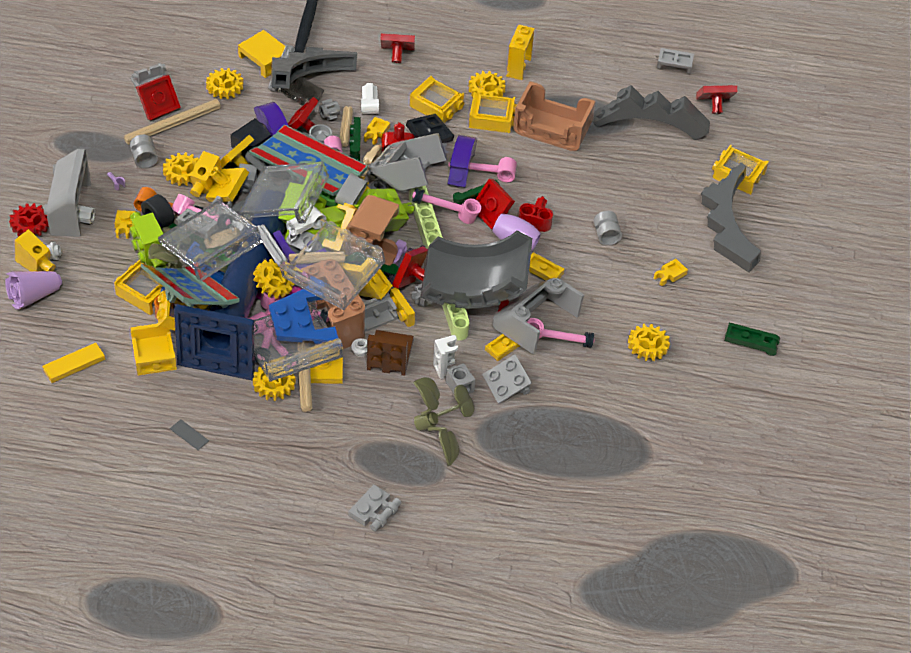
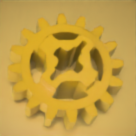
(224, 83)
(487, 84)
(179, 168)
(271, 280)
(648, 342)
(274, 388)

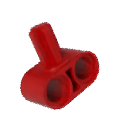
(398, 135)
(537, 214)

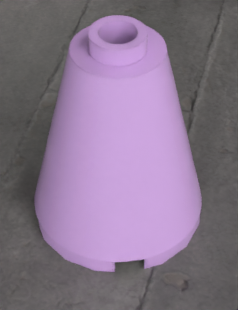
(30, 286)

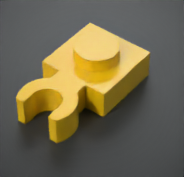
(376, 129)
(123, 223)
(672, 270)

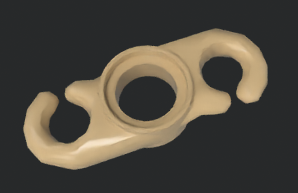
(371, 156)

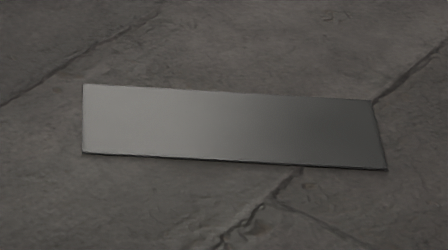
(189, 434)

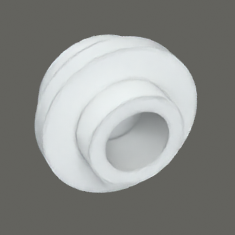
(55, 250)
(359, 351)

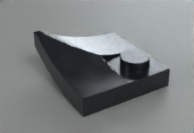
(429, 125)

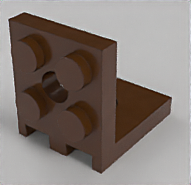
(389, 351)

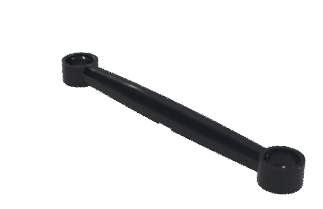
(305, 25)

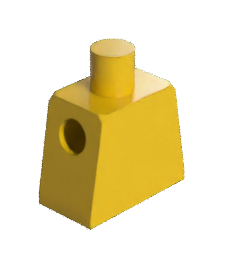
(200, 175)
(32, 253)

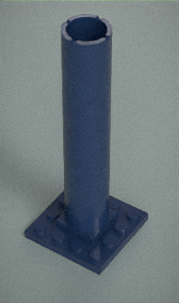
(221, 337)

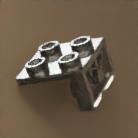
(302, 91)

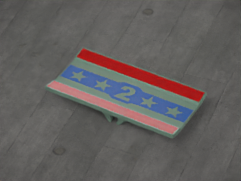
(294, 147)
(184, 285)

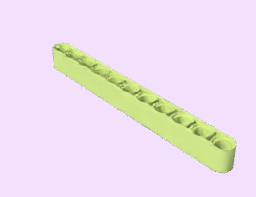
(429, 231)

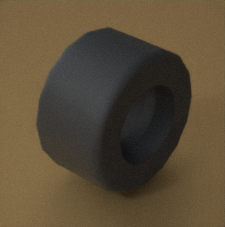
(161, 209)

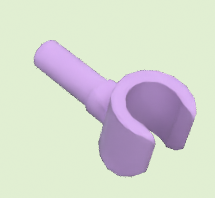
(117, 180)
(402, 248)

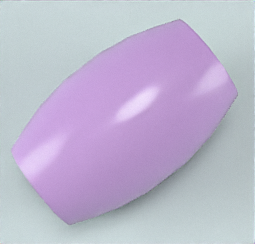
(508, 224)

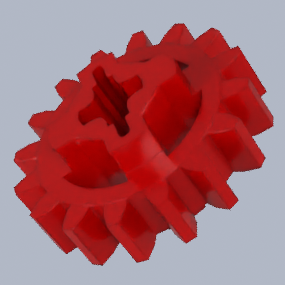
(29, 218)

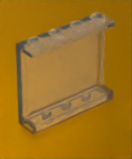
(286, 191)
(211, 239)
(334, 265)
(286, 357)

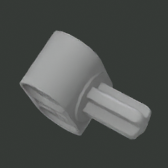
(351, 190)

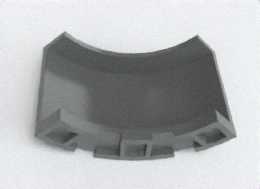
(477, 273)

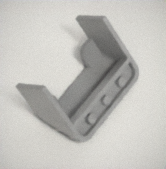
(405, 162)
(69, 176)
(514, 317)

